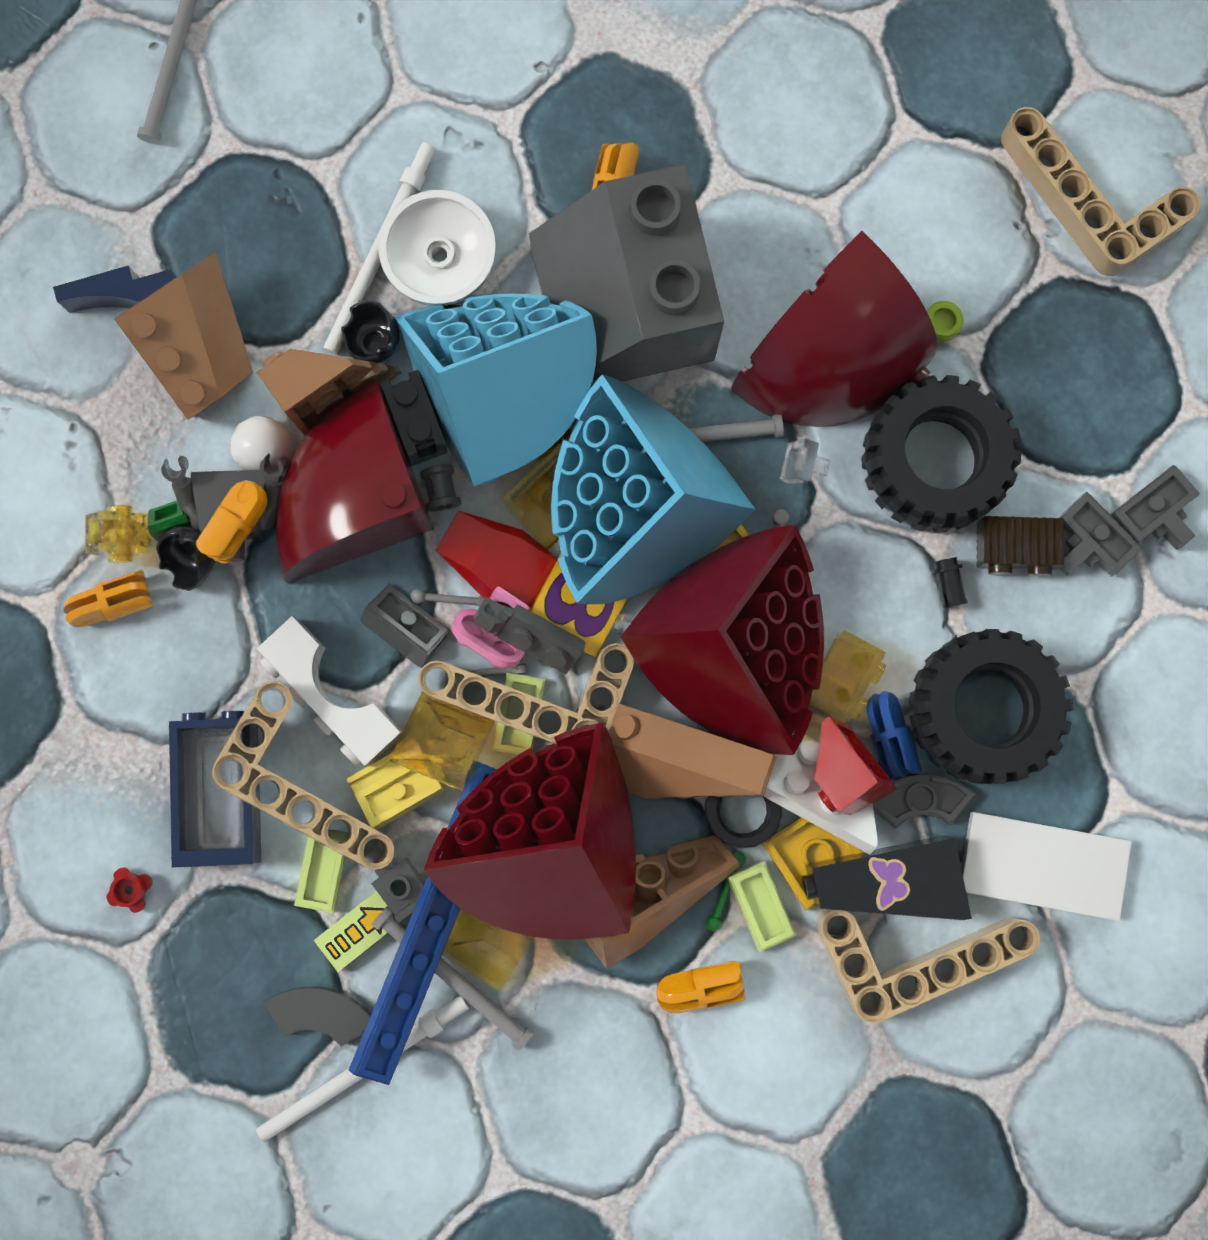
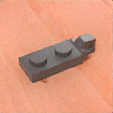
(530, 634)

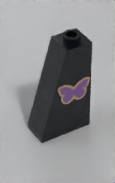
(899, 879)

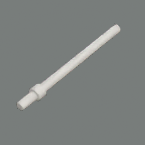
(411, 183)
(429, 1025)

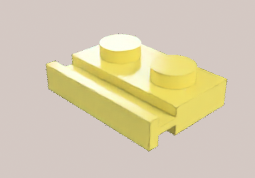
(391, 791)

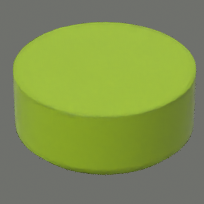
(946, 320)

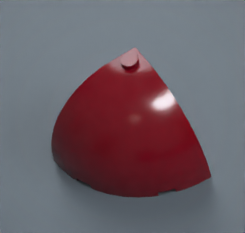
(842, 344)
(347, 489)
(738, 641)
(545, 843)

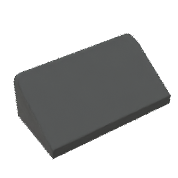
(404, 625)

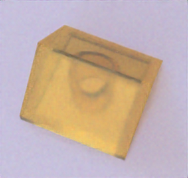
(532, 500)

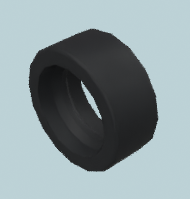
(742, 840)

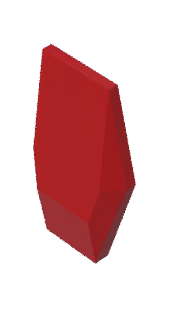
(496, 556)

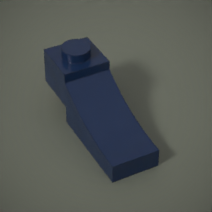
(110, 289)

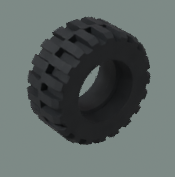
(976, 419)
(1041, 698)

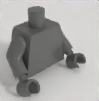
(206, 490)

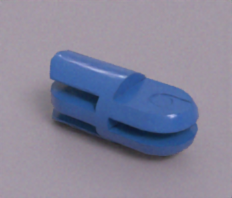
(891, 736)

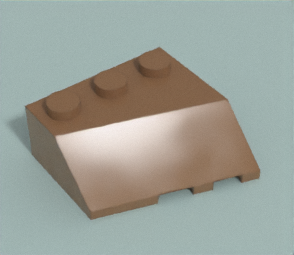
(190, 337)
(313, 382)

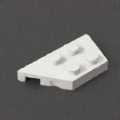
(795, 789)

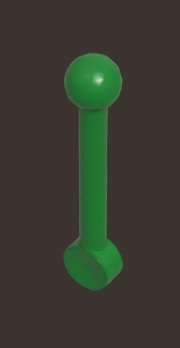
(713, 922)

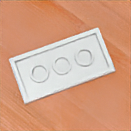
(1045, 866)

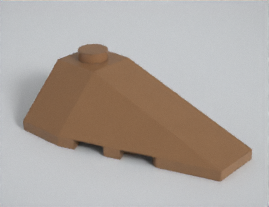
(684, 762)
(664, 890)

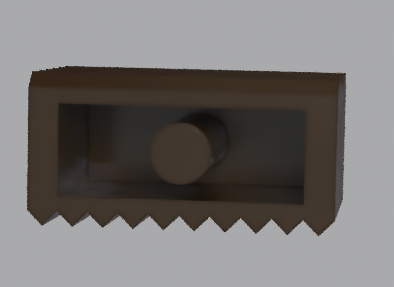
(1020, 544)

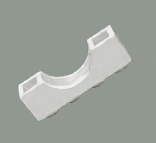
(296, 657)

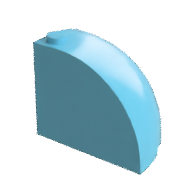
(501, 375)
(636, 496)

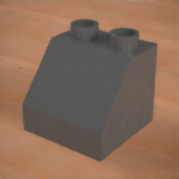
(641, 270)

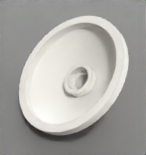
(434, 224)

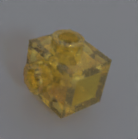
(117, 534)

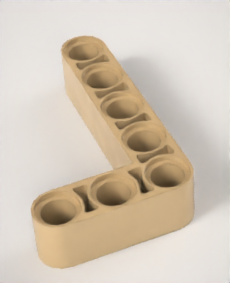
(1089, 200)
(532, 706)
(289, 793)
(922, 967)

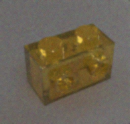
(846, 676)

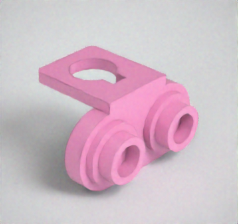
(487, 645)

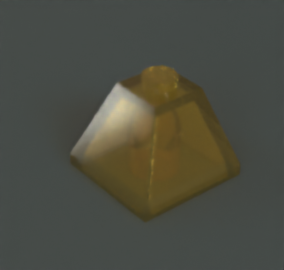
(441, 741)
(485, 949)

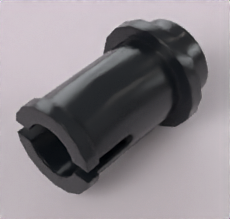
(950, 582)

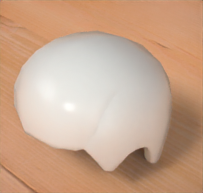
(257, 438)

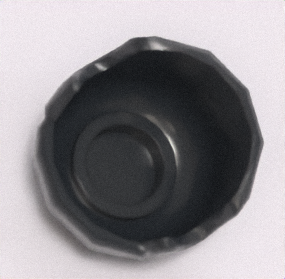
(370, 332)
(181, 556)

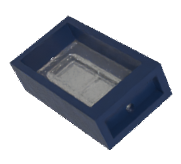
(205, 820)

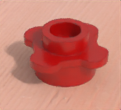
(117, 893)

